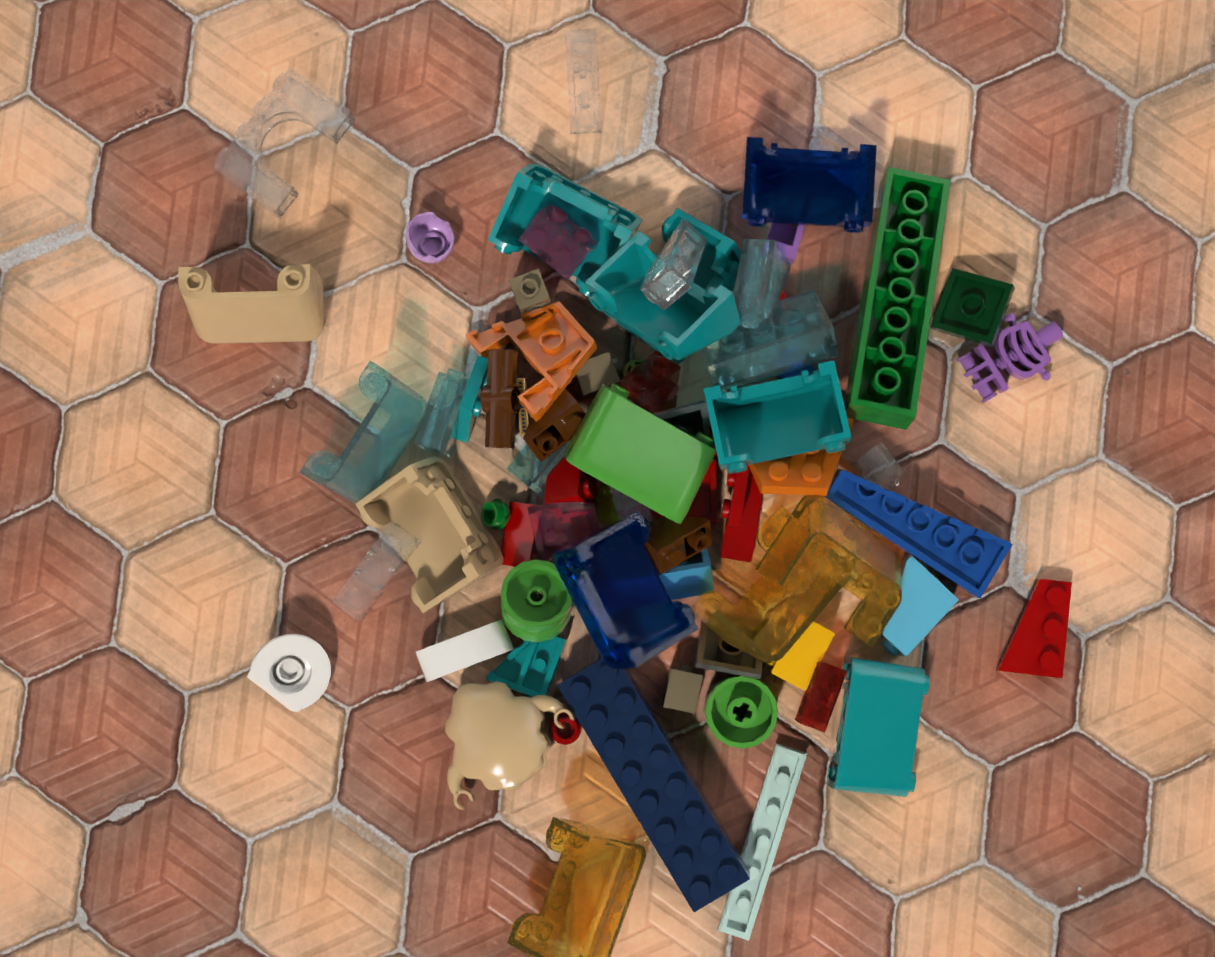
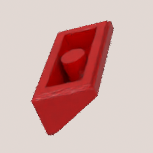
(518, 536)

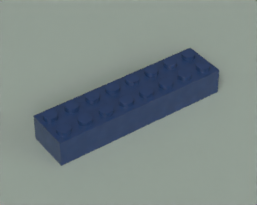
(655, 782)

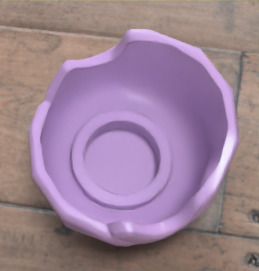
(429, 238)

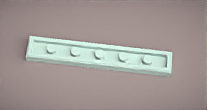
(763, 839)

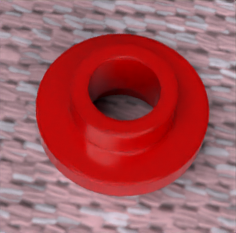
(569, 738)

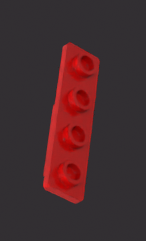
(741, 516)

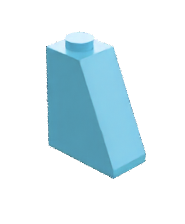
(921, 608)

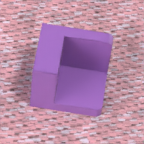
(787, 238)

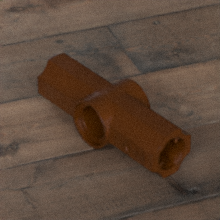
(500, 398)

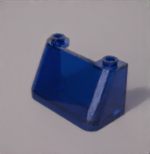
(808, 186)
(622, 594)

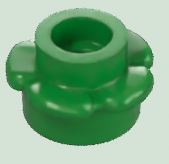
(495, 514)

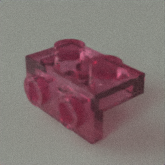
(558, 240)

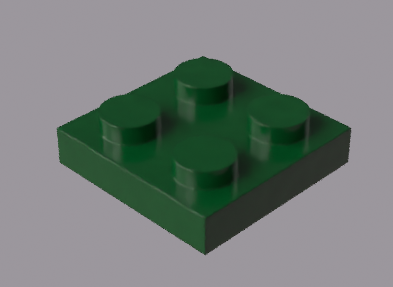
(972, 307)

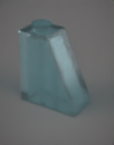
(759, 281)
(440, 419)

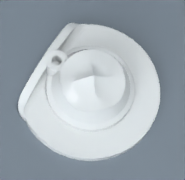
(292, 670)

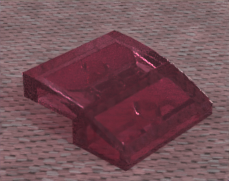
(560, 525)

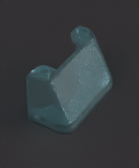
(377, 441)

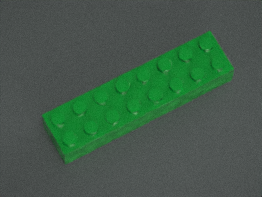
(897, 299)

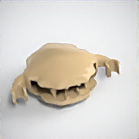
(497, 737)

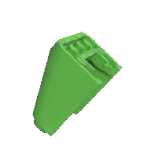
(640, 453)

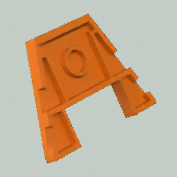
(549, 342)
(798, 474)

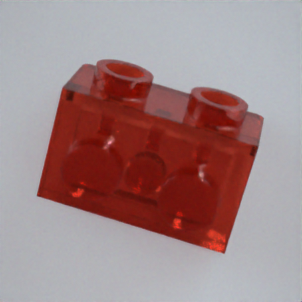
(652, 382)
(821, 696)

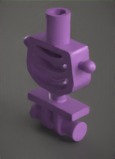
(1030, 344)

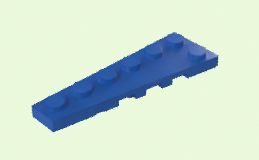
(939, 541)

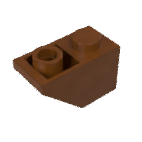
(554, 427)
(675, 542)

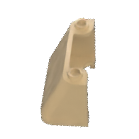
(282, 315)
(435, 510)

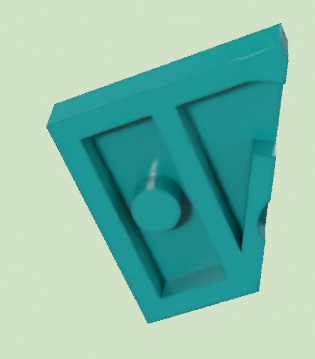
(471, 402)
(530, 666)

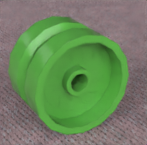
(522, 614)
(759, 714)

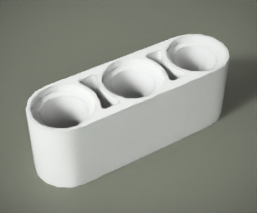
(464, 650)

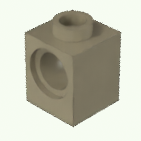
(529, 291)
(598, 371)
(682, 688)

